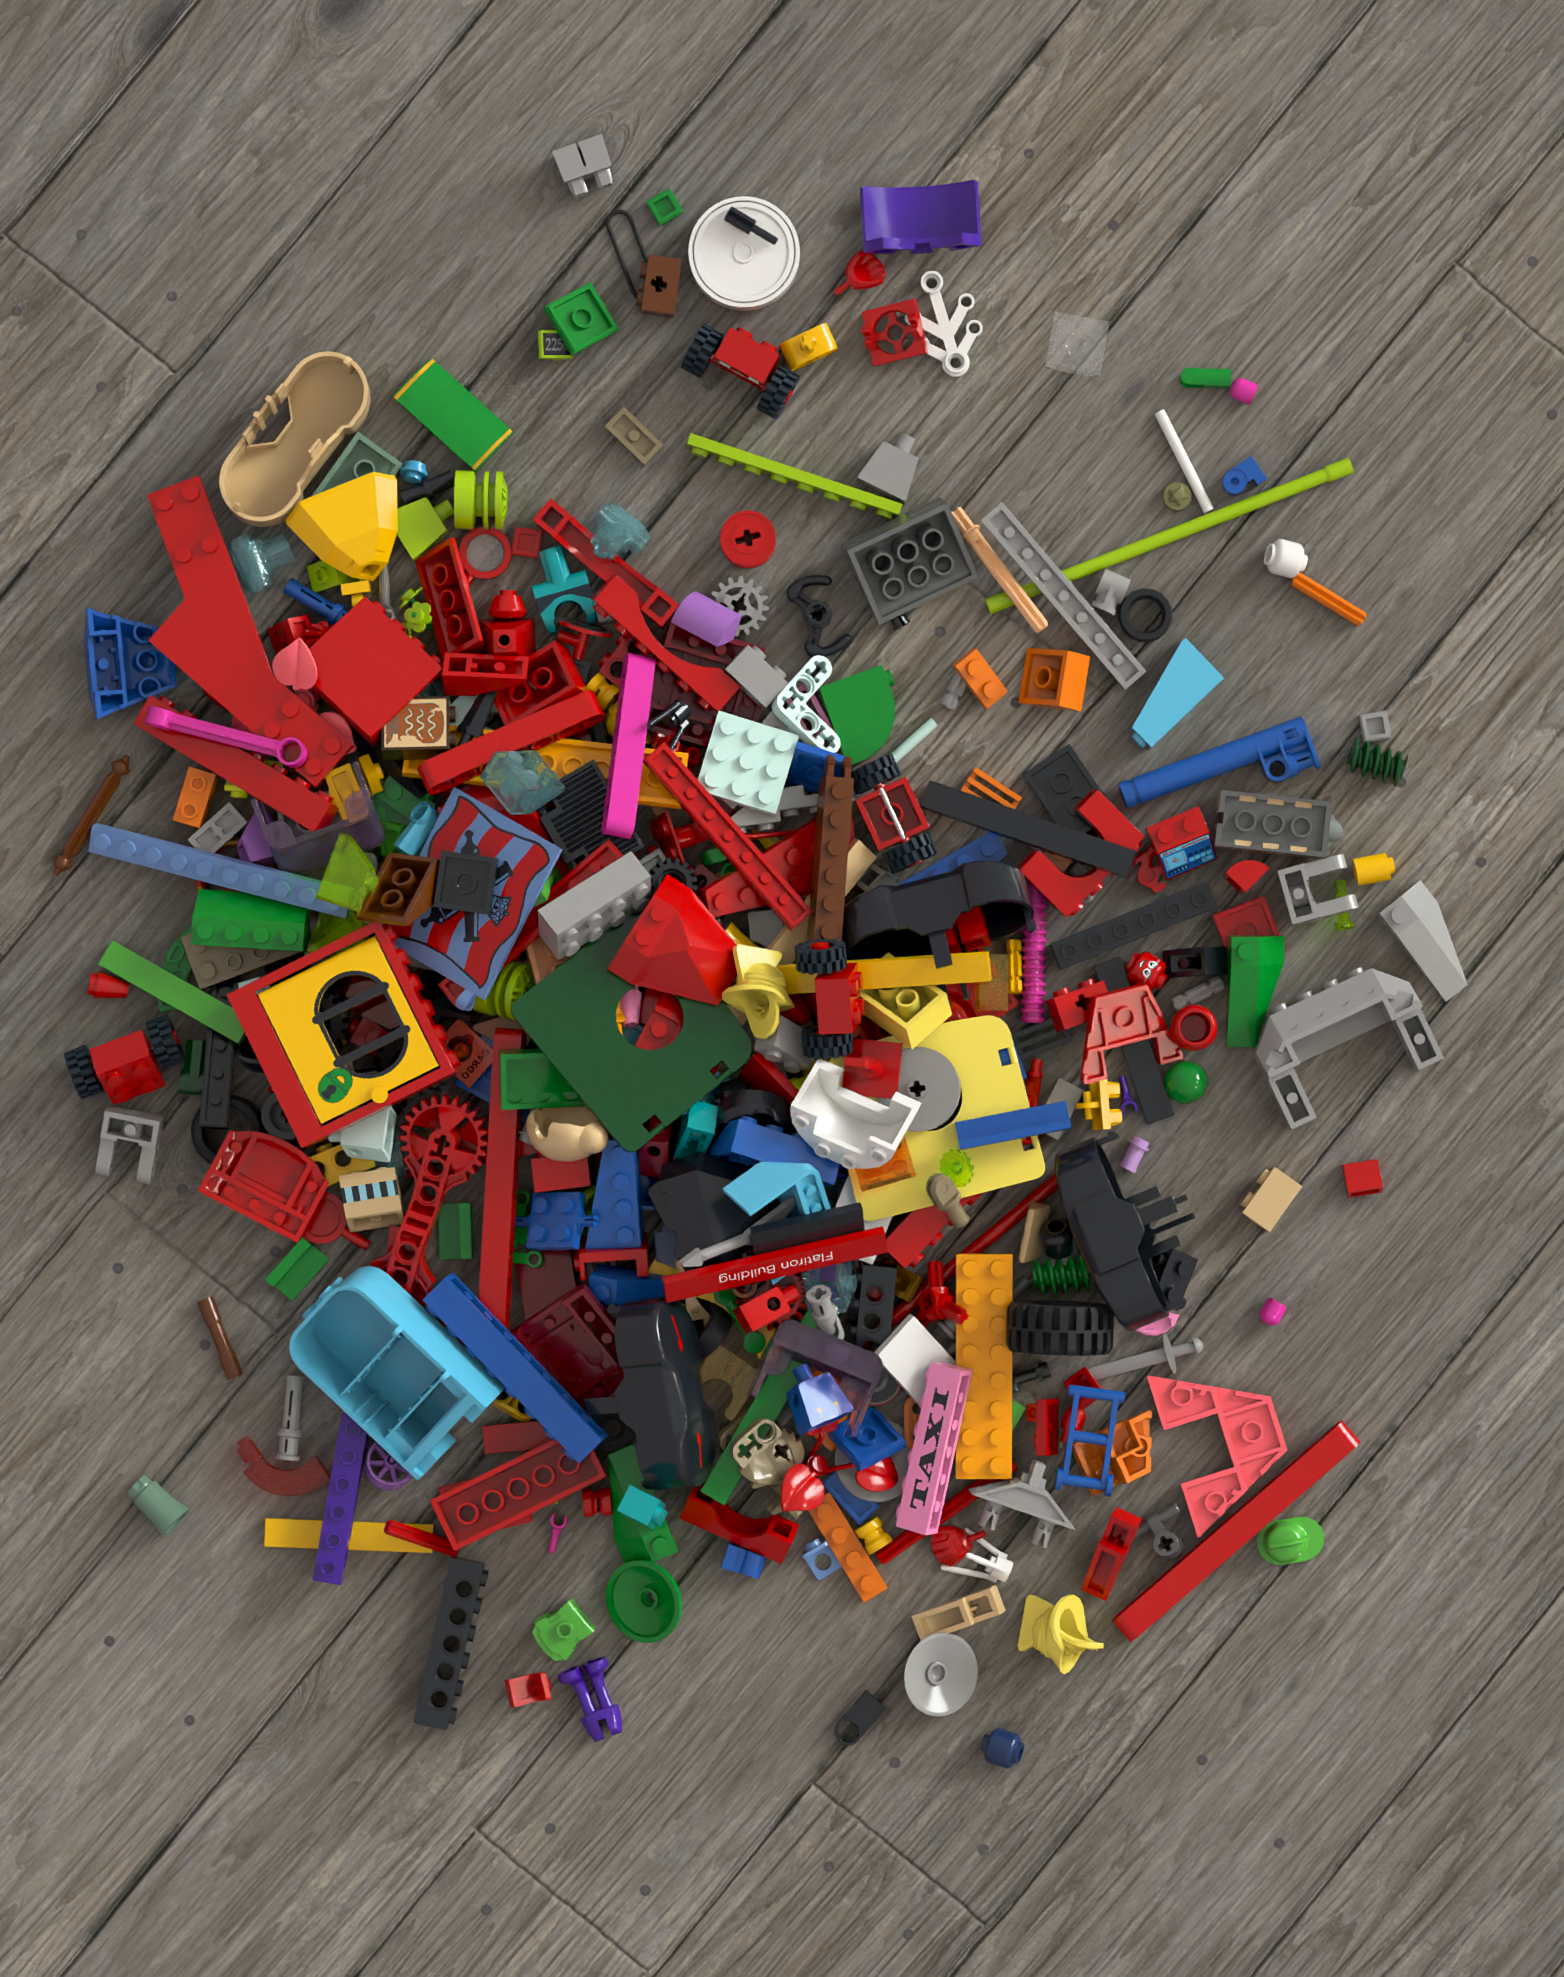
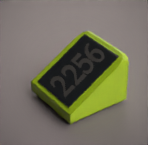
(551, 346)

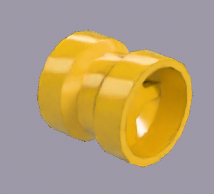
(604, 692)
(874, 1535)

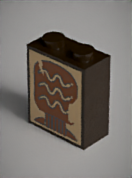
(420, 730)

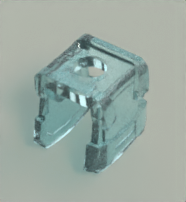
(843, 1286)

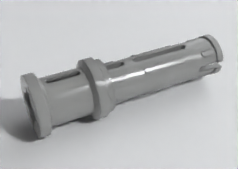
(290, 1432)

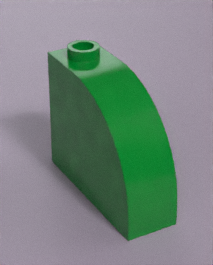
(861, 712)

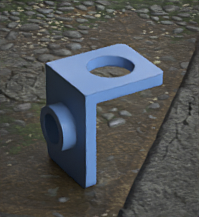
(815, 1548)

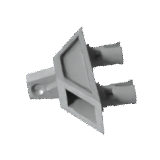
(1025, 1495)

